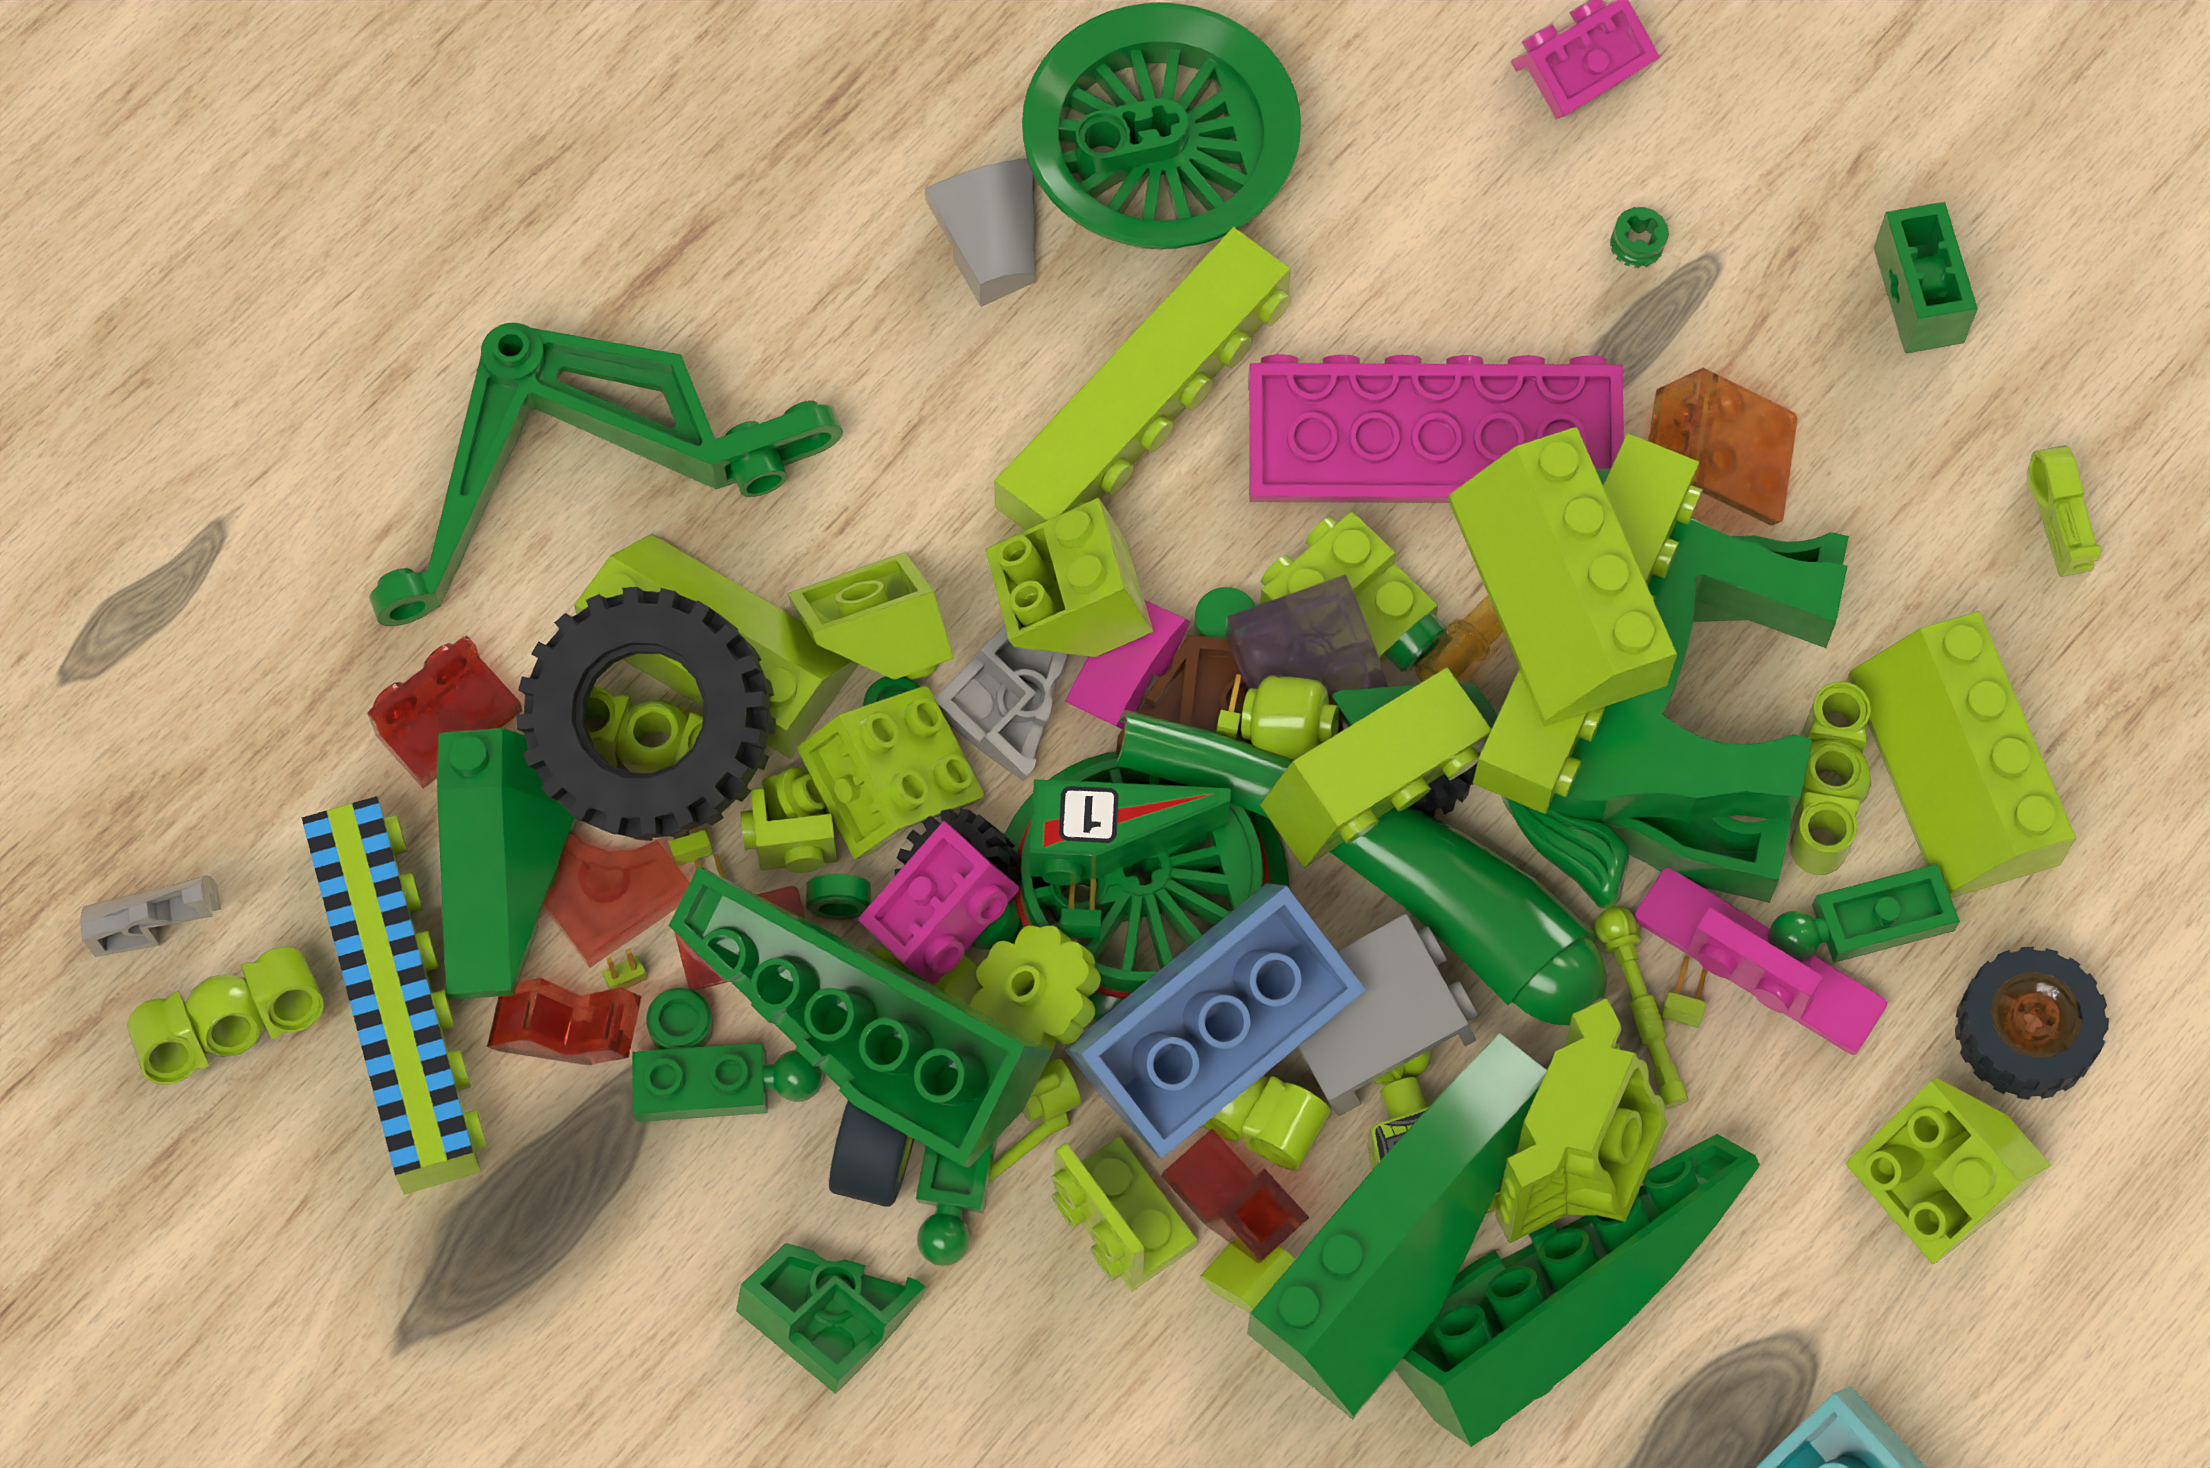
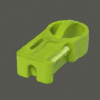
(2059, 495)

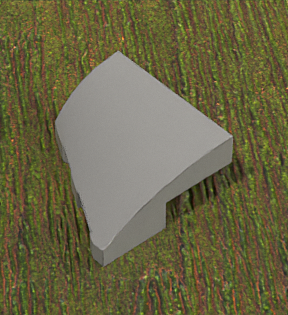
(989, 226)
(1004, 701)
(133, 920)

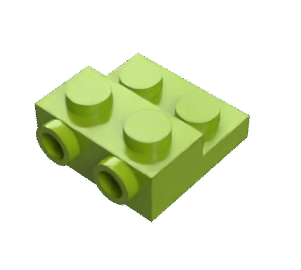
(1350, 548)

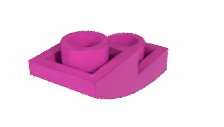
(1122, 675)

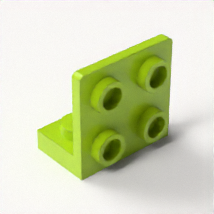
(888, 769)
(1121, 1210)

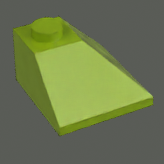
(877, 618)

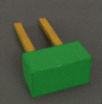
(1081, 922)

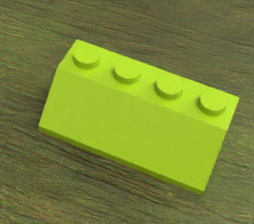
(1563, 578)
(800, 672)
(1963, 756)

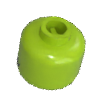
(1288, 716)

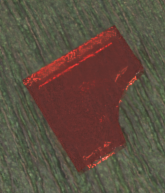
(611, 895)

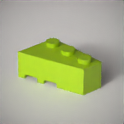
(1376, 766)

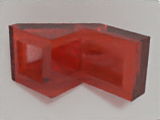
(563, 1025)
(1231, 1200)

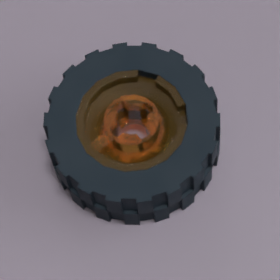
(1994, 1023)

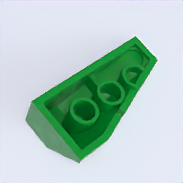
(495, 858)

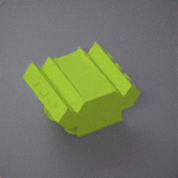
(1584, 1133)

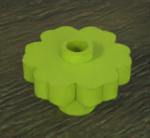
(1039, 986)

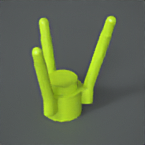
(1049, 1101)

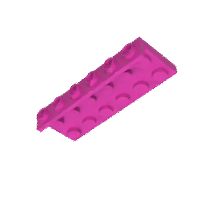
(1414, 426)

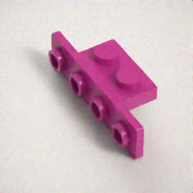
(1739, 950)

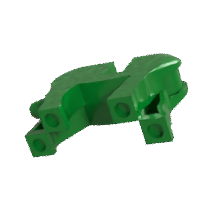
(1666, 791)

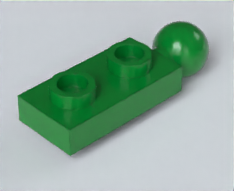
(1869, 917)
(717, 1081)
(951, 1188)

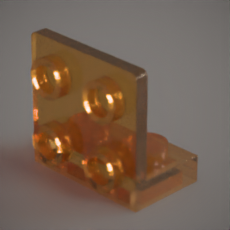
(1734, 435)

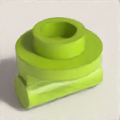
(792, 795)

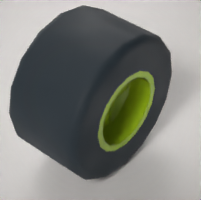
(868, 1158)

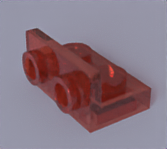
(446, 695)

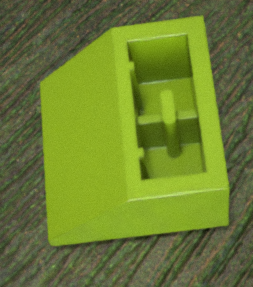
(1069, 585)

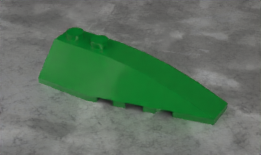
(868, 1025)
(1401, 1237)
(1546, 1309)

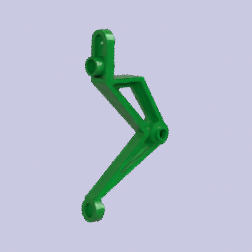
(522, 372)

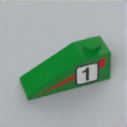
(1103, 827)

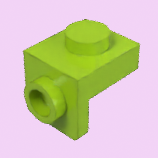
(790, 843)

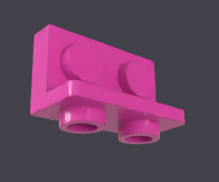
(1588, 55)
(938, 904)

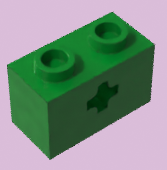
(1925, 277)

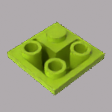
(1946, 1167)

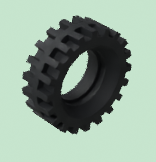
(726, 748)

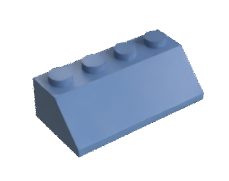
(1215, 1018)

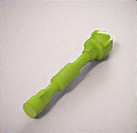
(1621, 935)

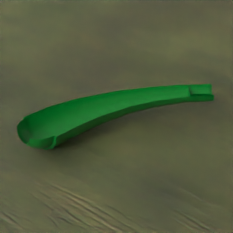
(1466, 894)

